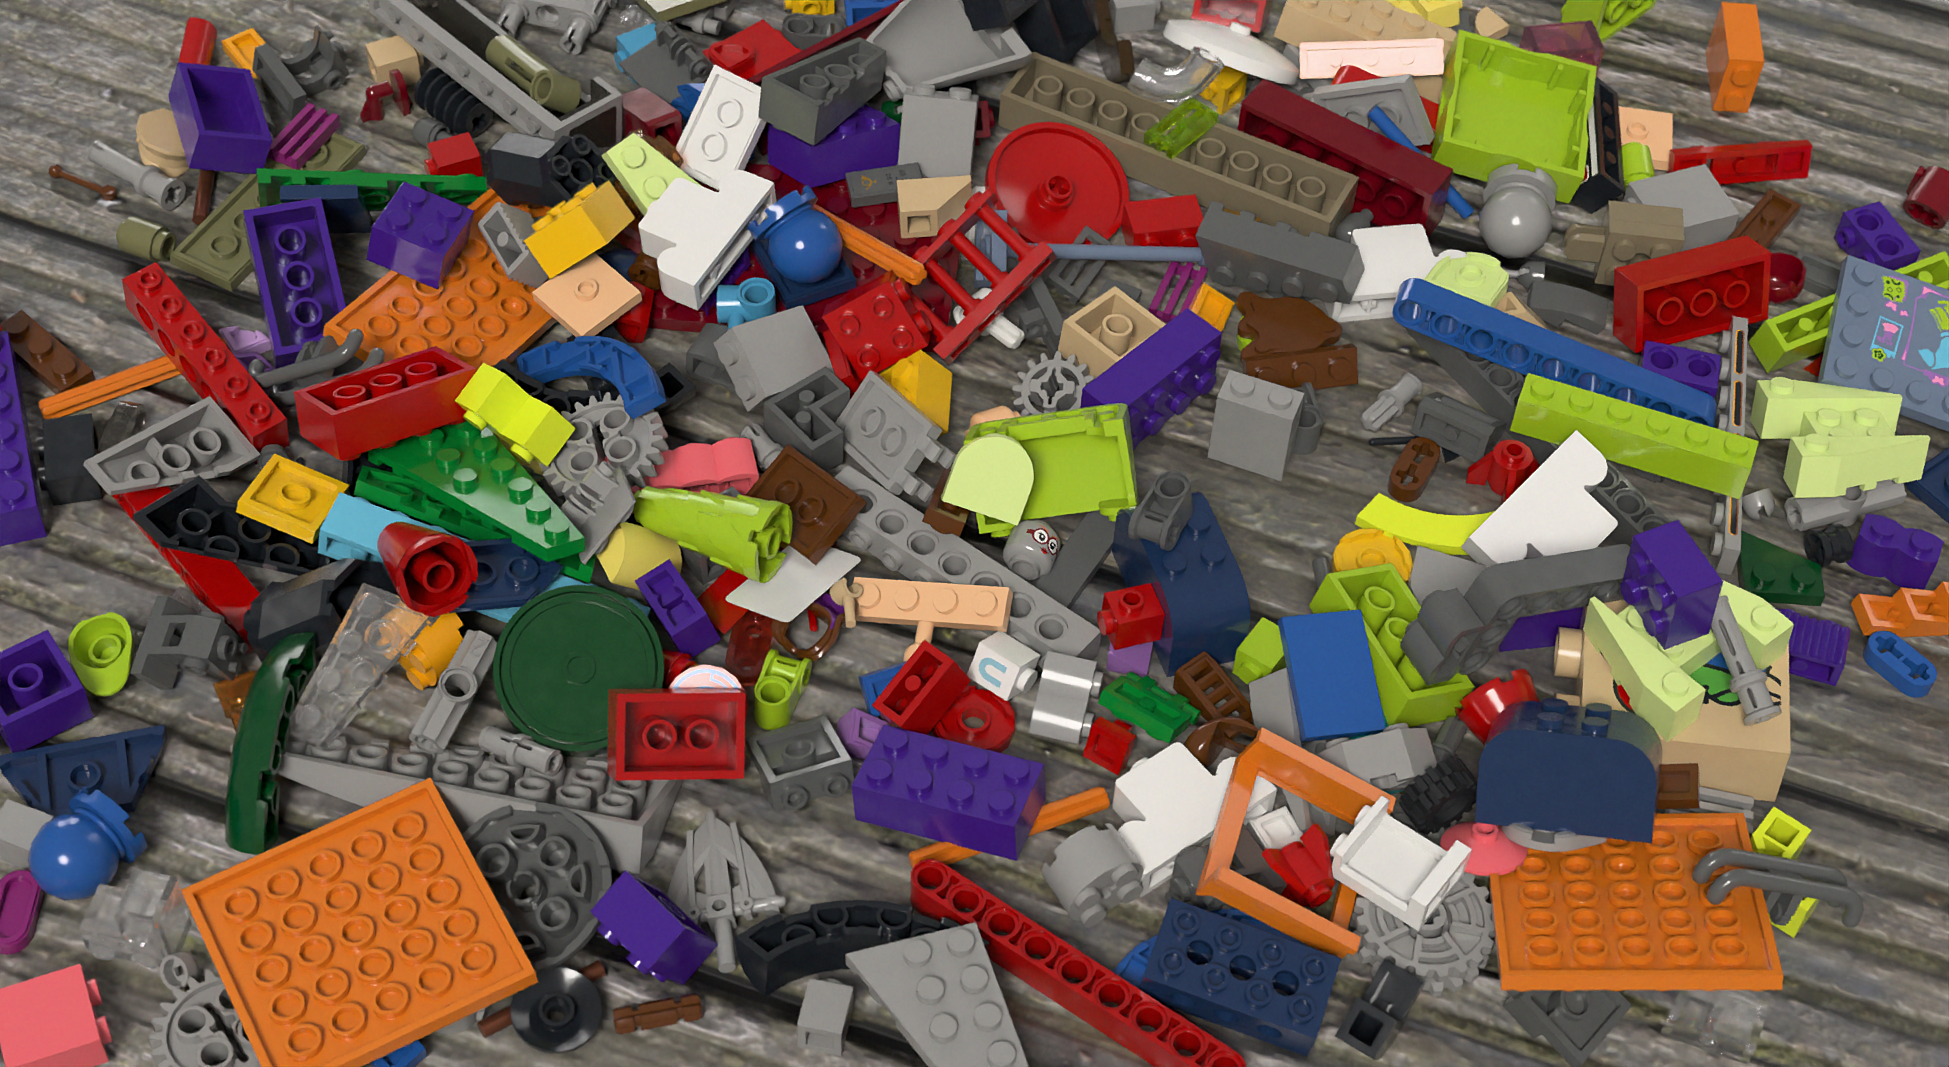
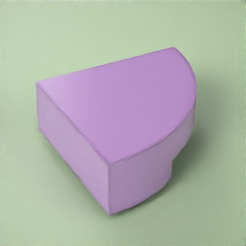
(244, 341)

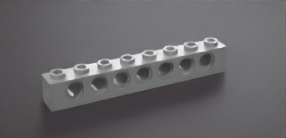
(913, 548)

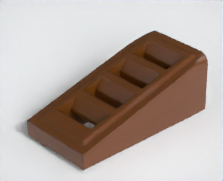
(1200, 675)

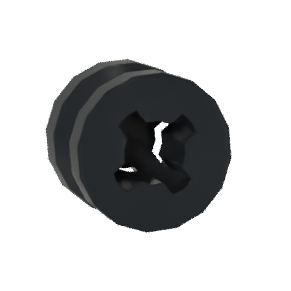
(1829, 545)

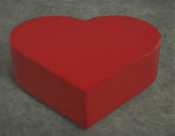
(733, 58)

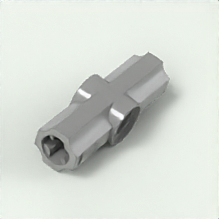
(1844, 509)
(445, 711)

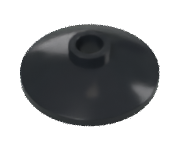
(559, 991)

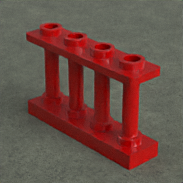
(1005, 286)

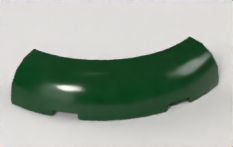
(262, 741)

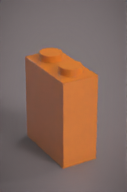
(1734, 57)

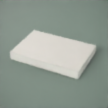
(721, 128)

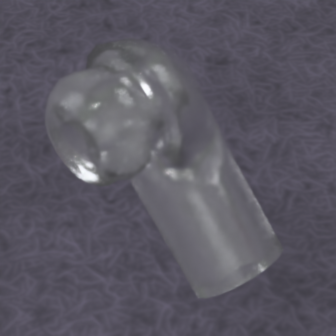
(635, 16)

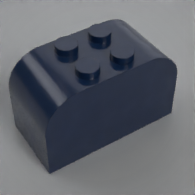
(1195, 585)
(1571, 770)

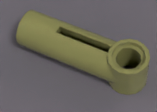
(533, 74)

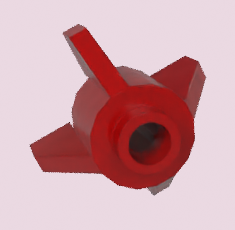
(1504, 468)
(1304, 868)

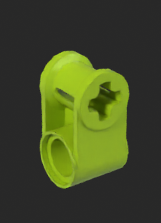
(779, 689)

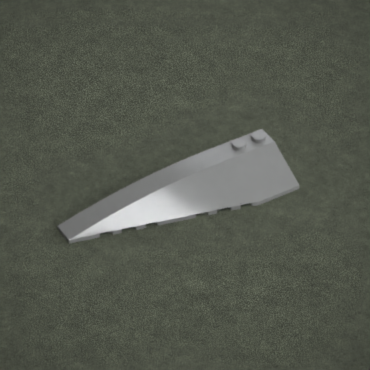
(621, 813)

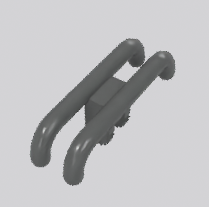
(313, 366)
(1782, 882)

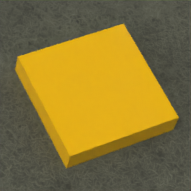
(291, 498)

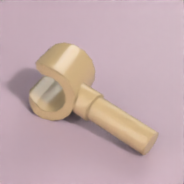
(846, 597)

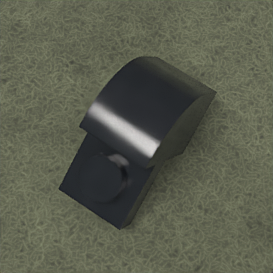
(1381, 1012)

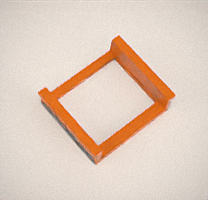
(1317, 784)

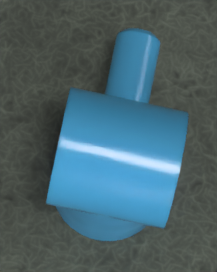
(745, 302)

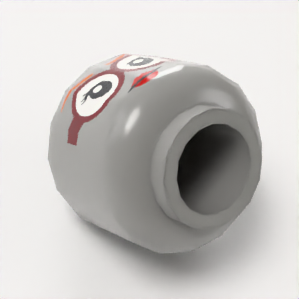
(1031, 549)

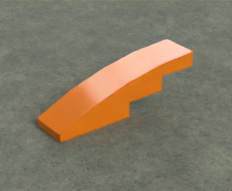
(1905, 613)

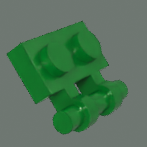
(1149, 706)

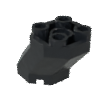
(544, 169)
(310, 604)

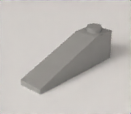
(174, 451)
(1275, 711)

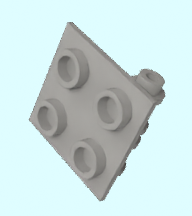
(609, 505)

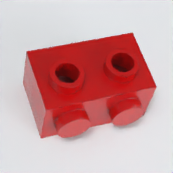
(1162, 221)
(921, 690)

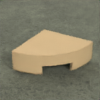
(1490, 24)

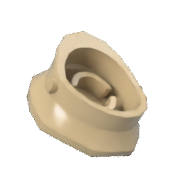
(160, 142)

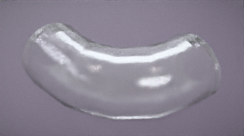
(1176, 82)

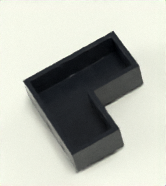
(1045, 26)

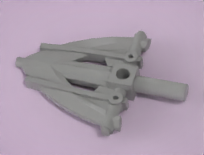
(711, 849)

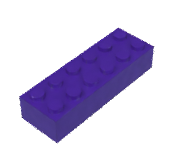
(19, 490)

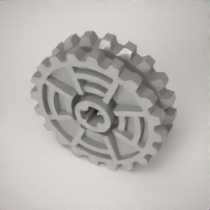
(1443, 950)

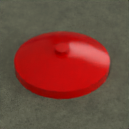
(1057, 183)

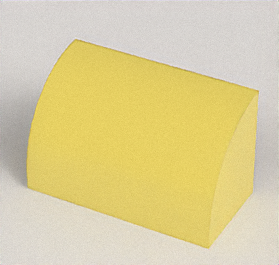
(634, 552)

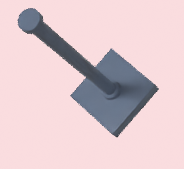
(998, 251)

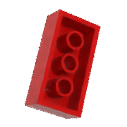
(1691, 292)
(383, 403)

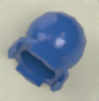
(800, 240)
(83, 847)

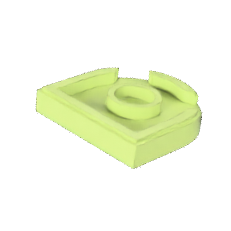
(1473, 276)
(991, 478)

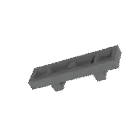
(1042, 315)

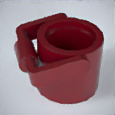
(1929, 197)

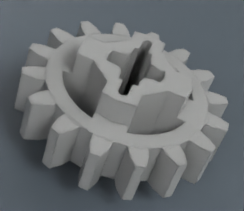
(1044, 380)

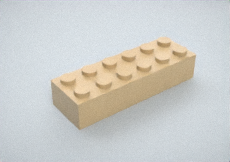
(1362, 21)

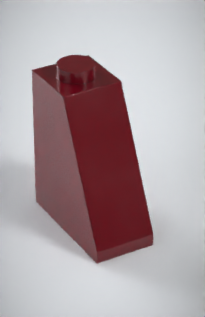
(649, 112)

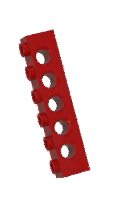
(203, 356)

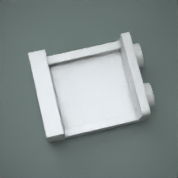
(1396, 865)

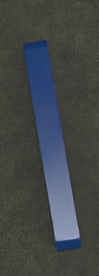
(1537, 350)

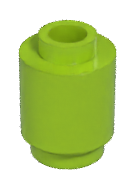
(1636, 162)

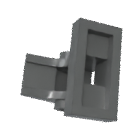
(317, 55)
(182, 637)
(1246, 862)

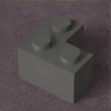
(807, 417)

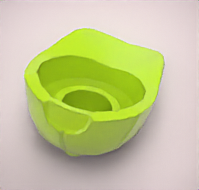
(102, 653)

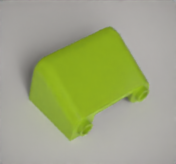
(1077, 459)

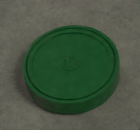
(564, 657)

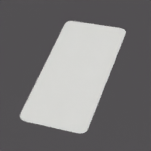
(794, 585)

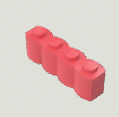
(706, 467)

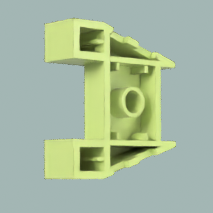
(1836, 436)
(1660, 678)

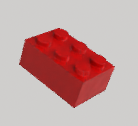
(676, 734)

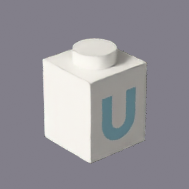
(1004, 666)

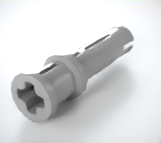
(147, 180)
(1747, 679)

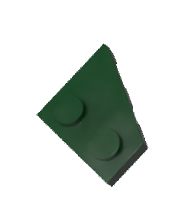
(1778, 574)

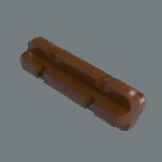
(657, 1013)

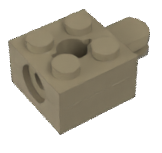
(1626, 237)

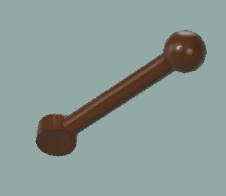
(107, 192)

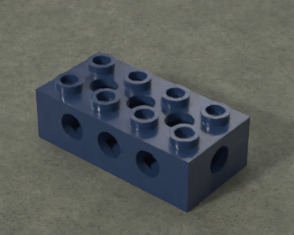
(1259, 957)

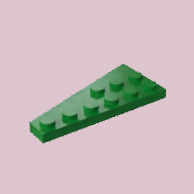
(375, 187)
(481, 477)
(407, 497)

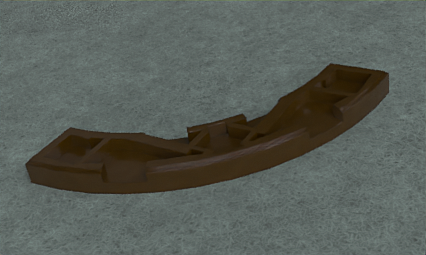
(1114, 54)

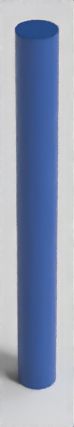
(1392, 132)

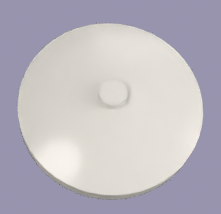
(1234, 48)

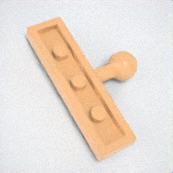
(932, 606)

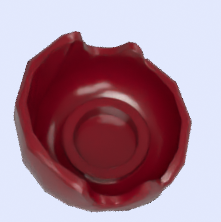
(1786, 278)

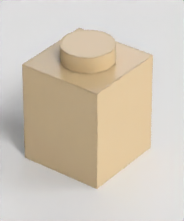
(392, 54)

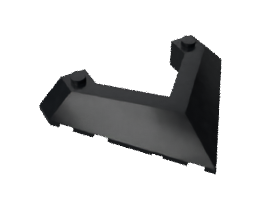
(205, 524)

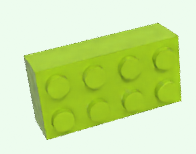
(1386, 612)

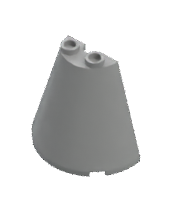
(938, 47)

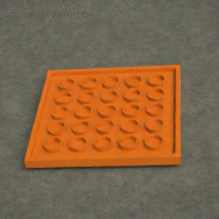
(1634, 916)
(359, 935)

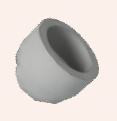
(1756, 501)
(170, 974)

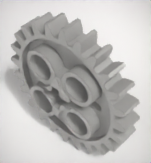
(627, 443)
(177, 1048)

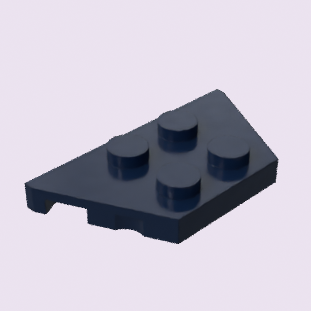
(109, 763)

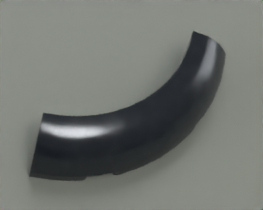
(676, 387)
(818, 939)

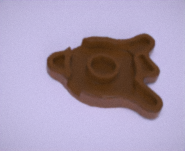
(1283, 325)

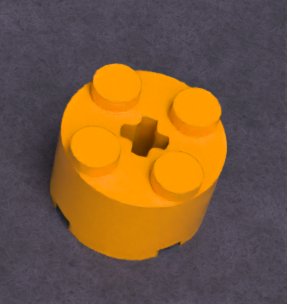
(433, 651)

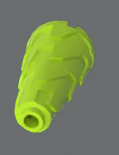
(729, 530)

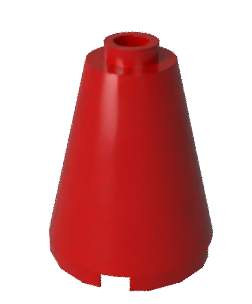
(427, 567)
(1493, 697)

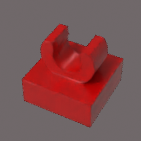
(1110, 744)

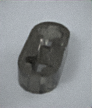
(124, 423)

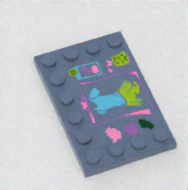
(1890, 339)

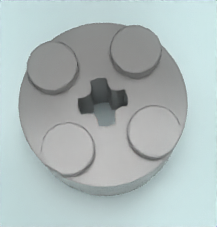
(1094, 874)

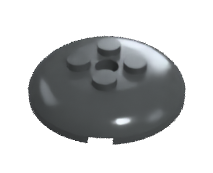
(561, 860)

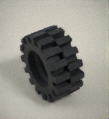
(1440, 796)

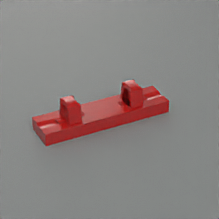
(1747, 161)

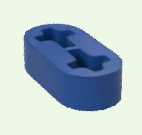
(1899, 664)

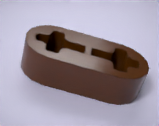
(1406, 466)

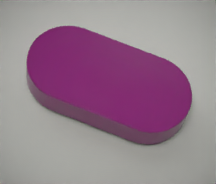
(19, 910)

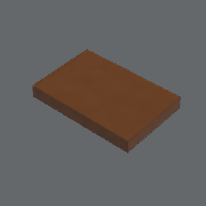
(817, 501)

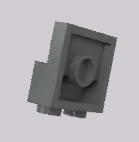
(801, 763)
(1568, 1020)

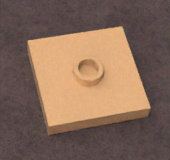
(1650, 129)
(587, 296)

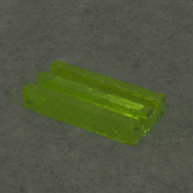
(1185, 131)

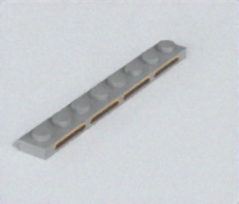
(1731, 400)

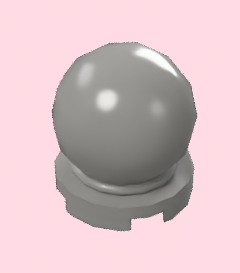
(1517, 210)

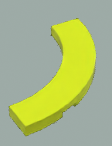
(1420, 527)

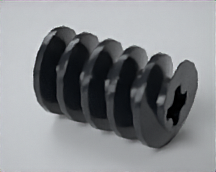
(452, 103)

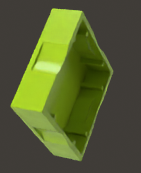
(1513, 109)

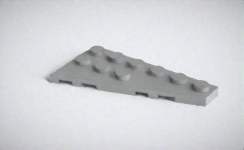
(943, 998)

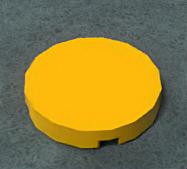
(1371, 548)

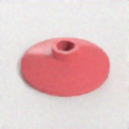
(1490, 848)

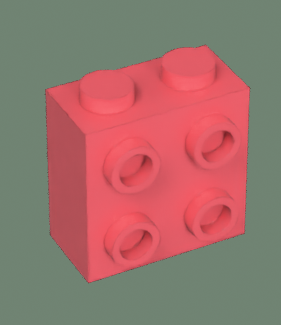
(53, 1021)

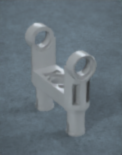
(575, 17)

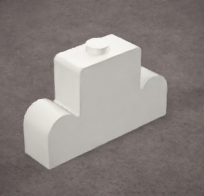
(702, 232)
(1389, 258)
(1549, 510)
(1174, 806)

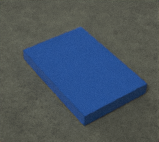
(1331, 675)

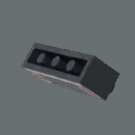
(1604, 161)

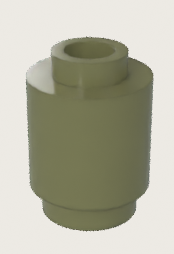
(145, 239)

